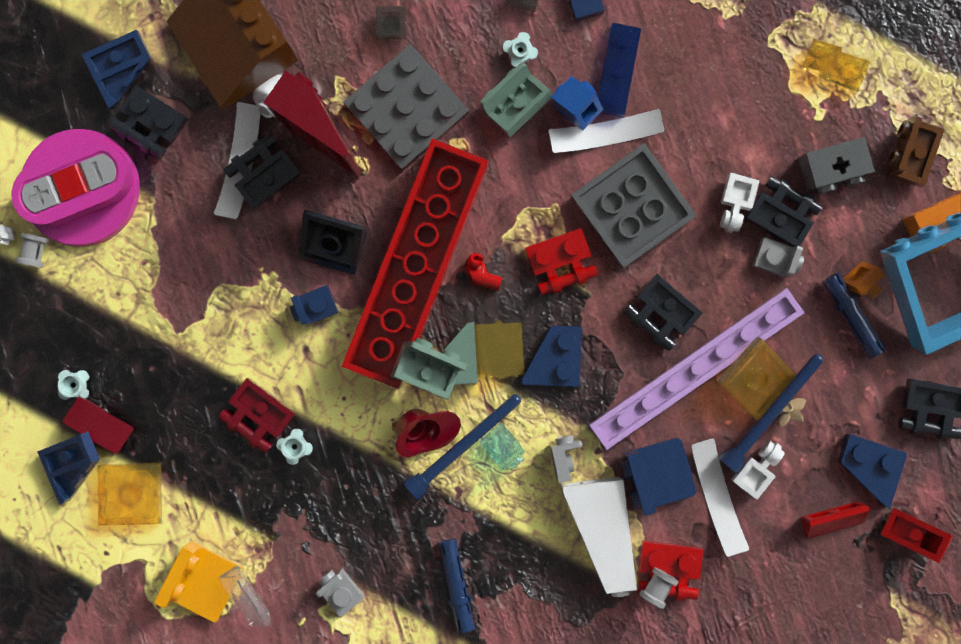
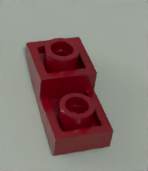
(103, 427)

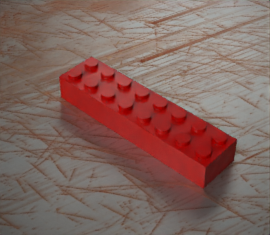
(416, 260)

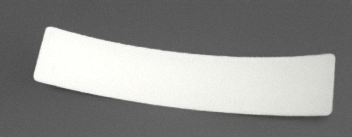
(607, 132)
(244, 135)
(718, 498)

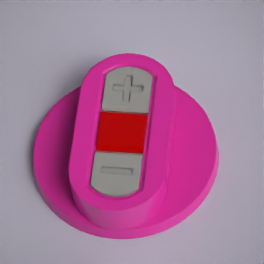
(77, 188)

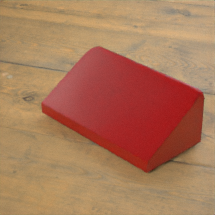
(834, 519)

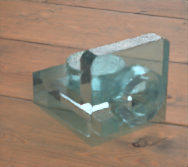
(503, 447)

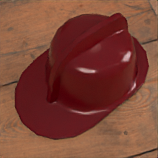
(423, 432)

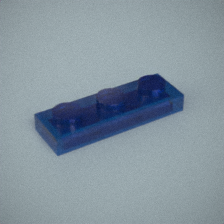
(618, 69)

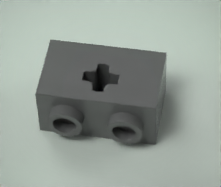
(853, 162)

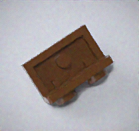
(915, 151)

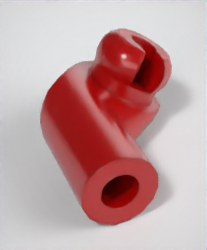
(478, 272)

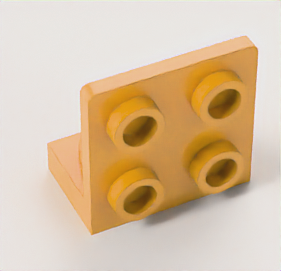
(196, 582)

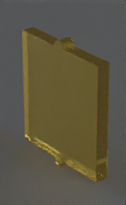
(499, 349)

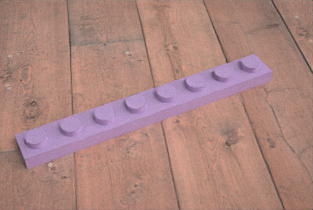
(695, 369)

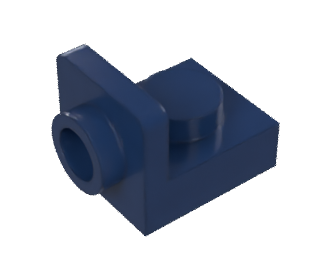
(313, 306)

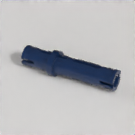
(850, 309)
(457, 590)

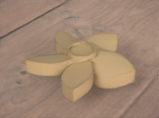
(792, 411)

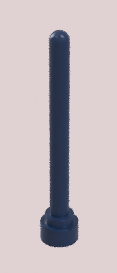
(735, 456)
(420, 482)

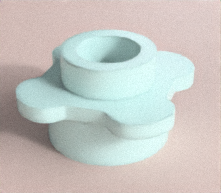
(529, 52)
(65, 381)
(303, 448)

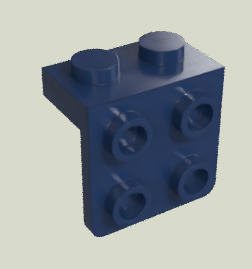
(658, 475)

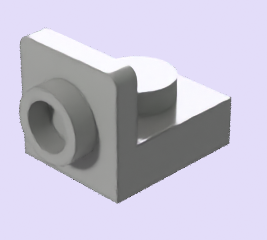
(778, 258)
(563, 463)
(339, 591)

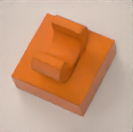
(864, 279)

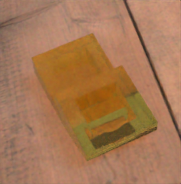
(835, 66)

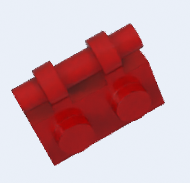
(559, 252)
(676, 561)

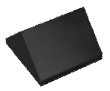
(331, 242)

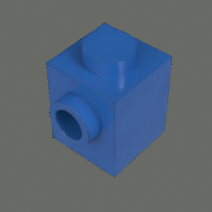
(577, 102)

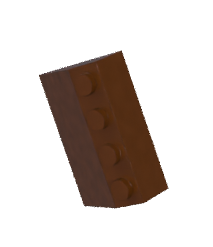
(231, 45)

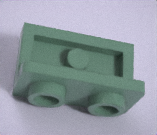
(515, 99)
(427, 368)

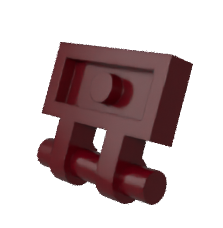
(260, 407)

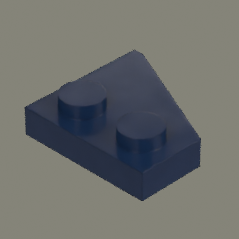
(118, 65)
(557, 359)
(69, 464)
(873, 466)

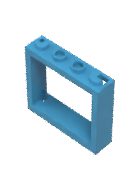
(894, 257)

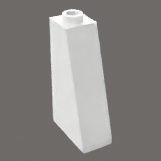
(604, 526)

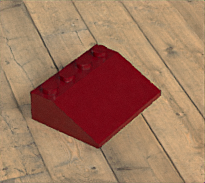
(304, 115)

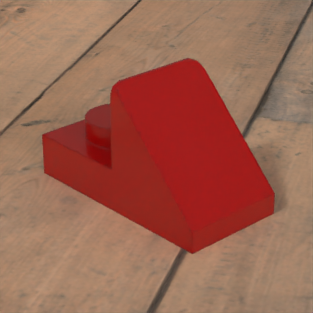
(916, 535)

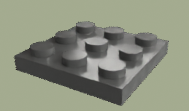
(406, 107)
(633, 205)

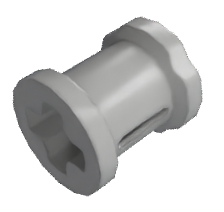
(32, 250)
(658, 588)

